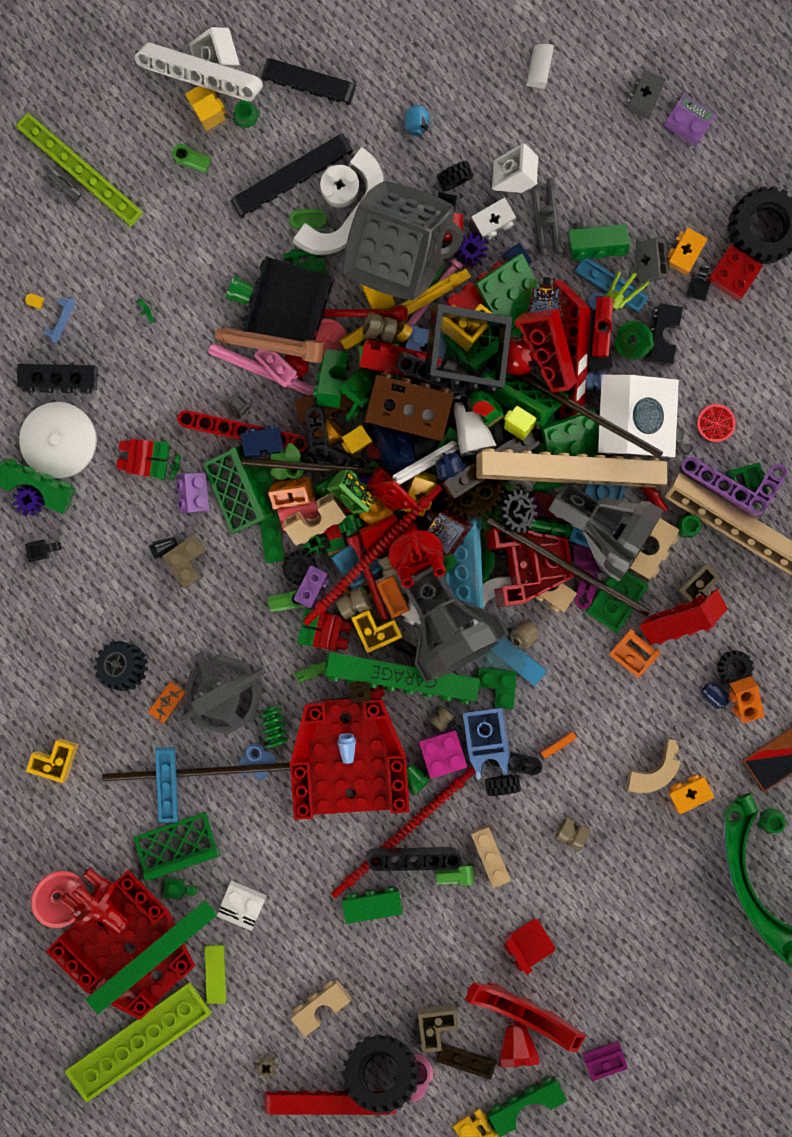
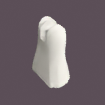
(471, 431)

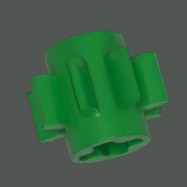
(351, 525)
(315, 547)

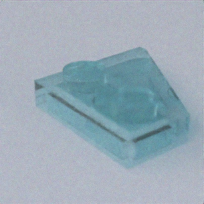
(506, 657)

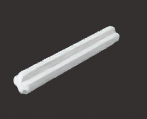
(424, 463)

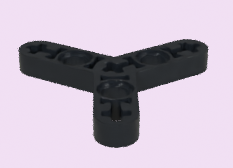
(323, 443)

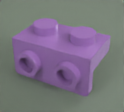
(192, 493)
(310, 587)

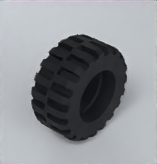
(740, 229)
(356, 1066)

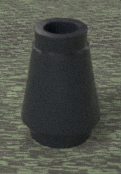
(162, 547)

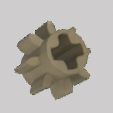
(265, 1061)

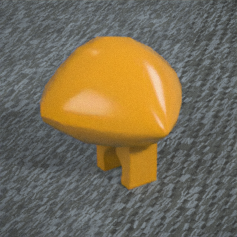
(376, 512)

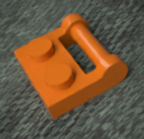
(630, 657)

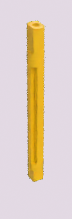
(428, 296)

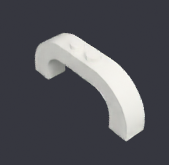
(323, 244)

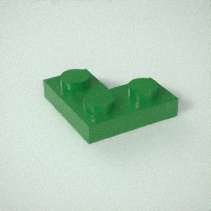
(503, 681)

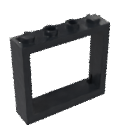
(454, 379)

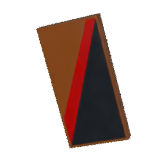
(771, 761)

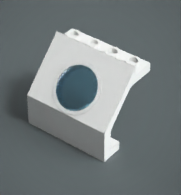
(641, 407)

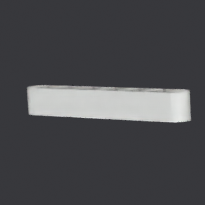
(198, 71)

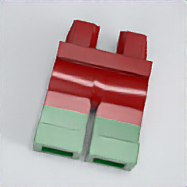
(138, 458)
(329, 632)

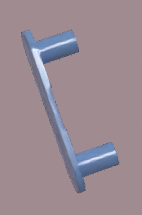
(56, 333)

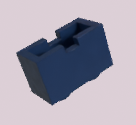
(262, 441)

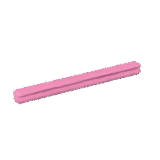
(256, 368)

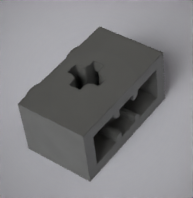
(644, 105)
(652, 260)

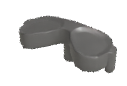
(685, 448)

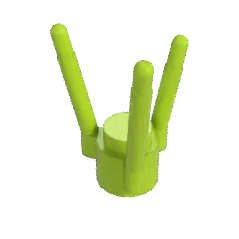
(618, 301)

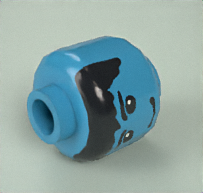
(416, 120)

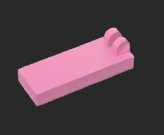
(277, 366)

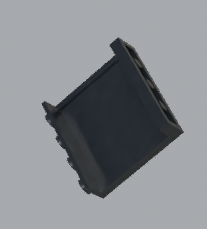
(288, 301)

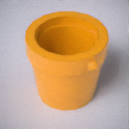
(334, 432)

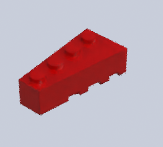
(469, 297)
(549, 347)
(381, 357)
(684, 619)

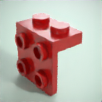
(389, 491)
(529, 945)

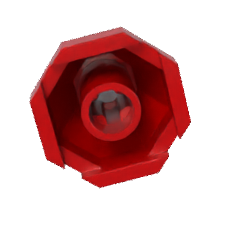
(517, 1047)

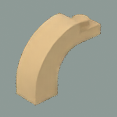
(659, 777)

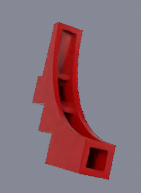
(524, 1011)

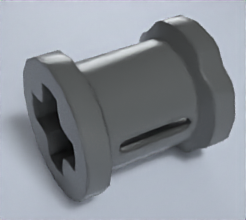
(239, 403)

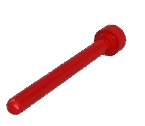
(399, 312)
(356, 542)

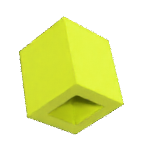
(519, 422)

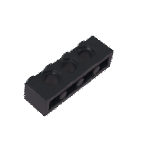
(27, 372)

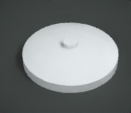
(58, 440)

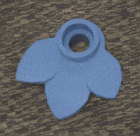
(263, 757)

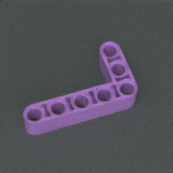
(734, 487)

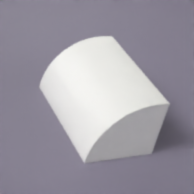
(540, 65)

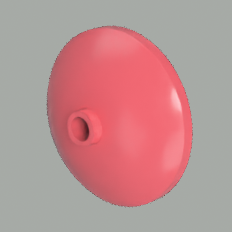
(48, 909)

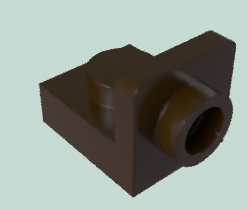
(360, 692)

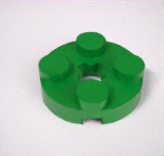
(641, 347)

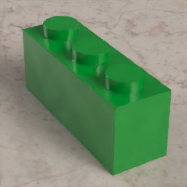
(598, 242)
(372, 905)

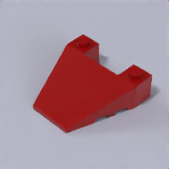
(529, 571)

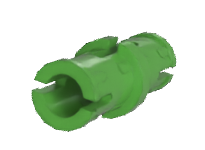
(310, 672)

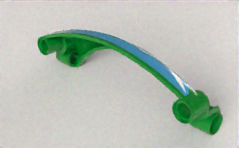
(736, 831)

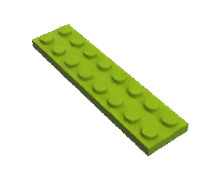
(138, 1042)

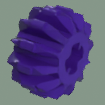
(477, 244)
(30, 507)

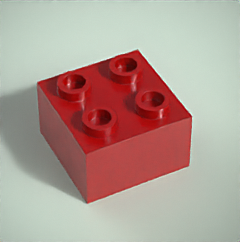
(734, 273)

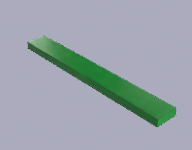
(151, 957)

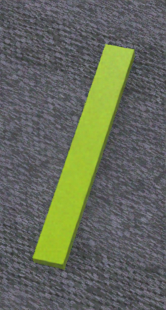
(79, 169)

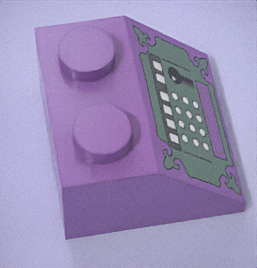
(689, 119)

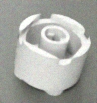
(332, 178)

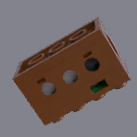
(414, 411)

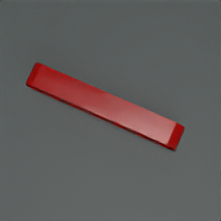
(234, 427)
(314, 1104)

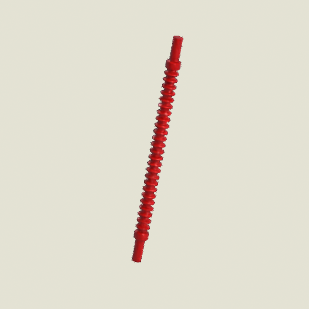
(321, 606)
(350, 880)

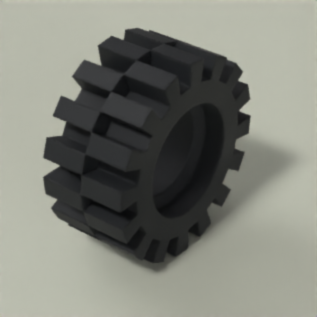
(455, 176)
(291, 559)
(730, 656)
(502, 785)

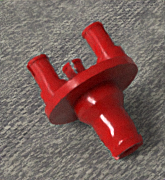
(415, 553)
(95, 906)

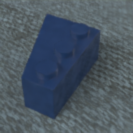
(394, 446)

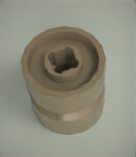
(381, 328)
(356, 601)
(573, 834)

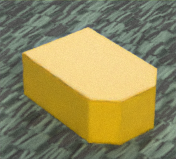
(34, 300)

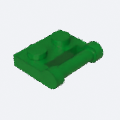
(752, 478)

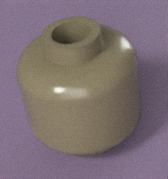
(524, 634)

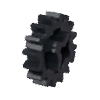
(511, 504)

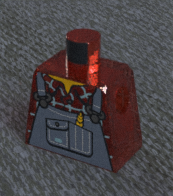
(547, 298)
(449, 529)

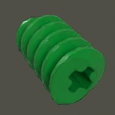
(273, 726)

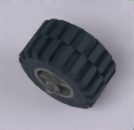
(121, 666)

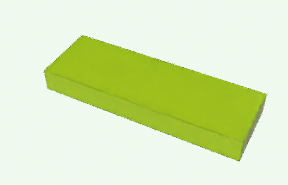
(215, 974)

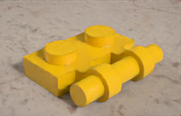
(468, 1128)

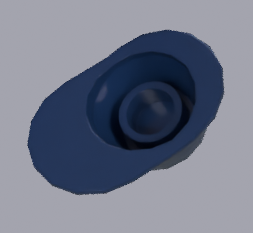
(449, 466)

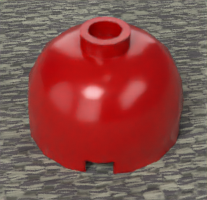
(518, 356)

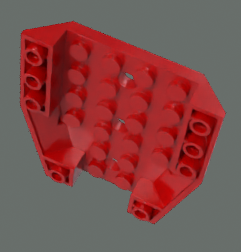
(321, 776)
(96, 953)

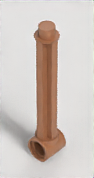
(309, 350)

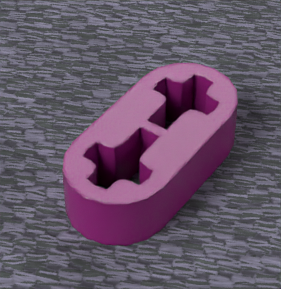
(581, 589)

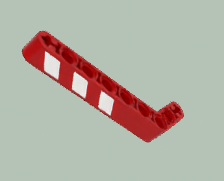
(576, 341)

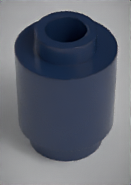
(715, 695)

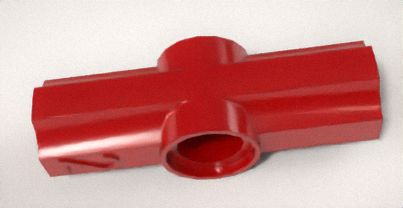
(603, 314)

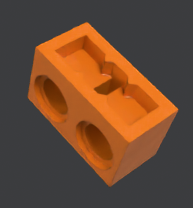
(291, 493)
(746, 699)

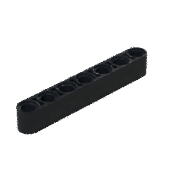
(290, 175)

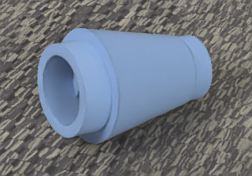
(347, 747)

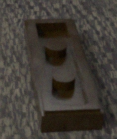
(466, 1061)

